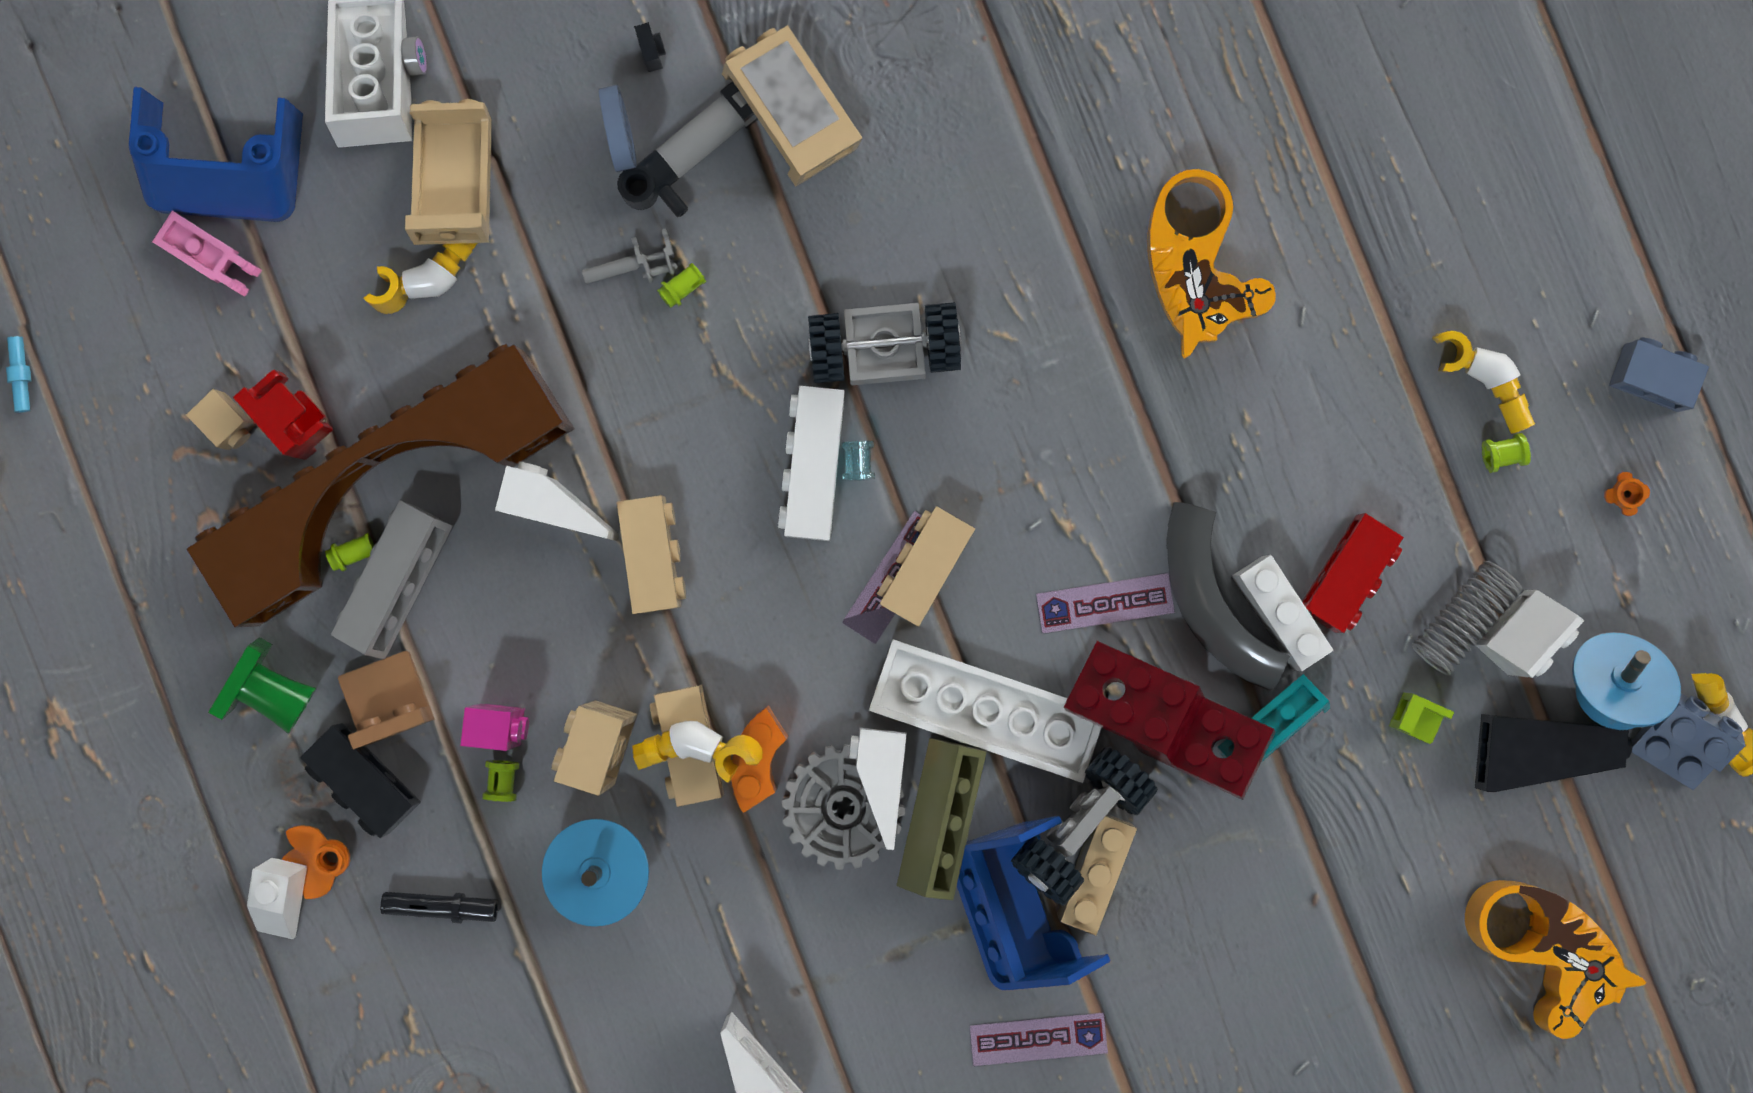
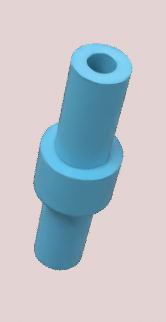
(18, 374)

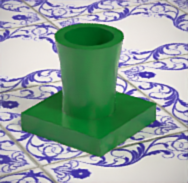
(262, 689)

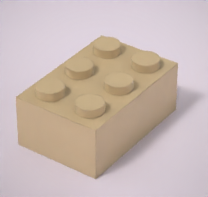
(594, 747)

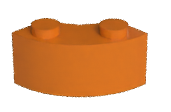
(755, 782)

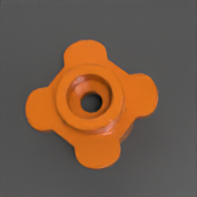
(1638, 493)

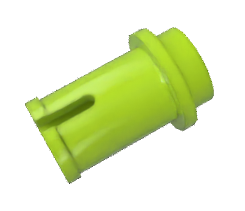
(681, 286)
(349, 552)

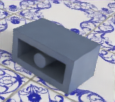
(1659, 375)

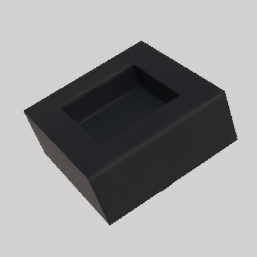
(651, 46)

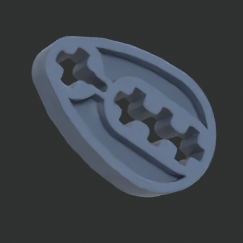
(617, 128)

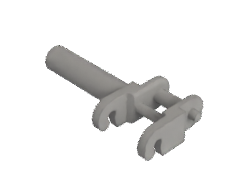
(633, 263)

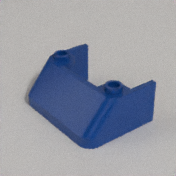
(251, 190)
(1010, 918)

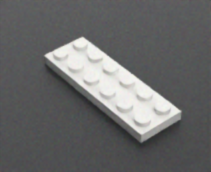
(984, 710)

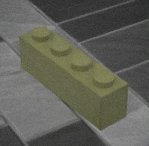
(941, 819)

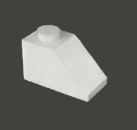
(276, 897)

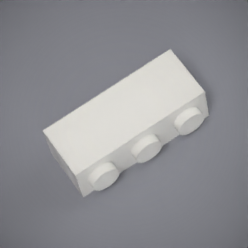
(1282, 613)

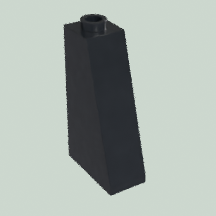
(1537, 751)

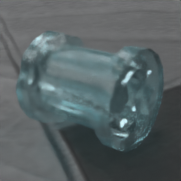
(858, 460)

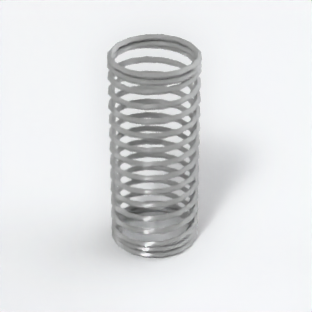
(1487, 571)

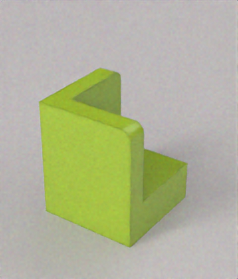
(1419, 717)

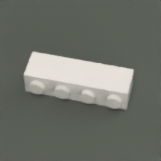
(814, 463)

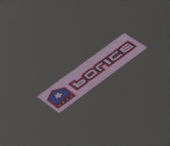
(1105, 603)
(867, 614)
(1038, 1039)

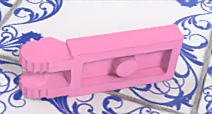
(202, 251)

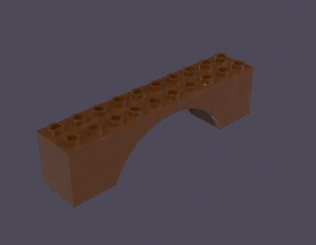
(274, 550)

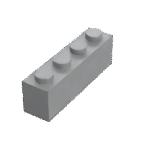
(391, 580)

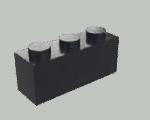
(359, 781)

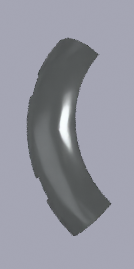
(1203, 604)

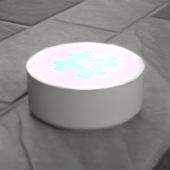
(414, 56)

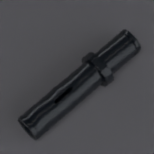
(436, 906)

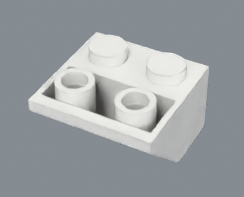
(1529, 634)

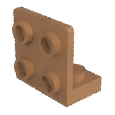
(385, 699)

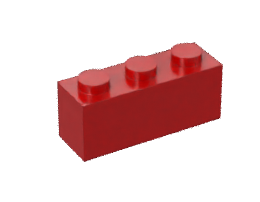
(1352, 573)

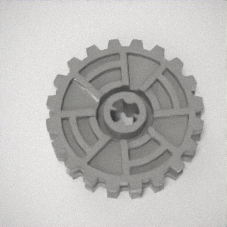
(815, 820)

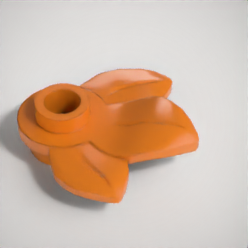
(311, 849)

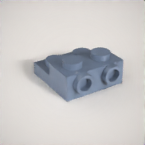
(1690, 742)

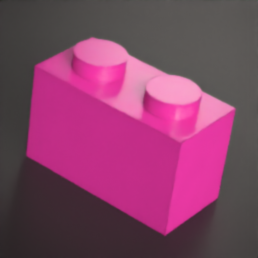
(494, 727)

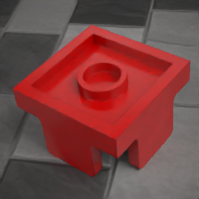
(286, 418)

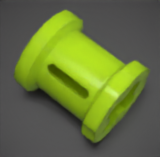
(1506, 452)
(500, 780)

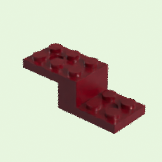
(1169, 719)

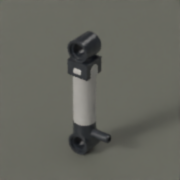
(686, 150)

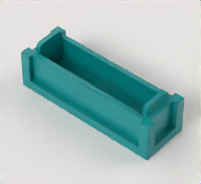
(1287, 713)

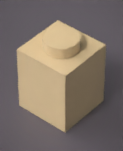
(221, 420)

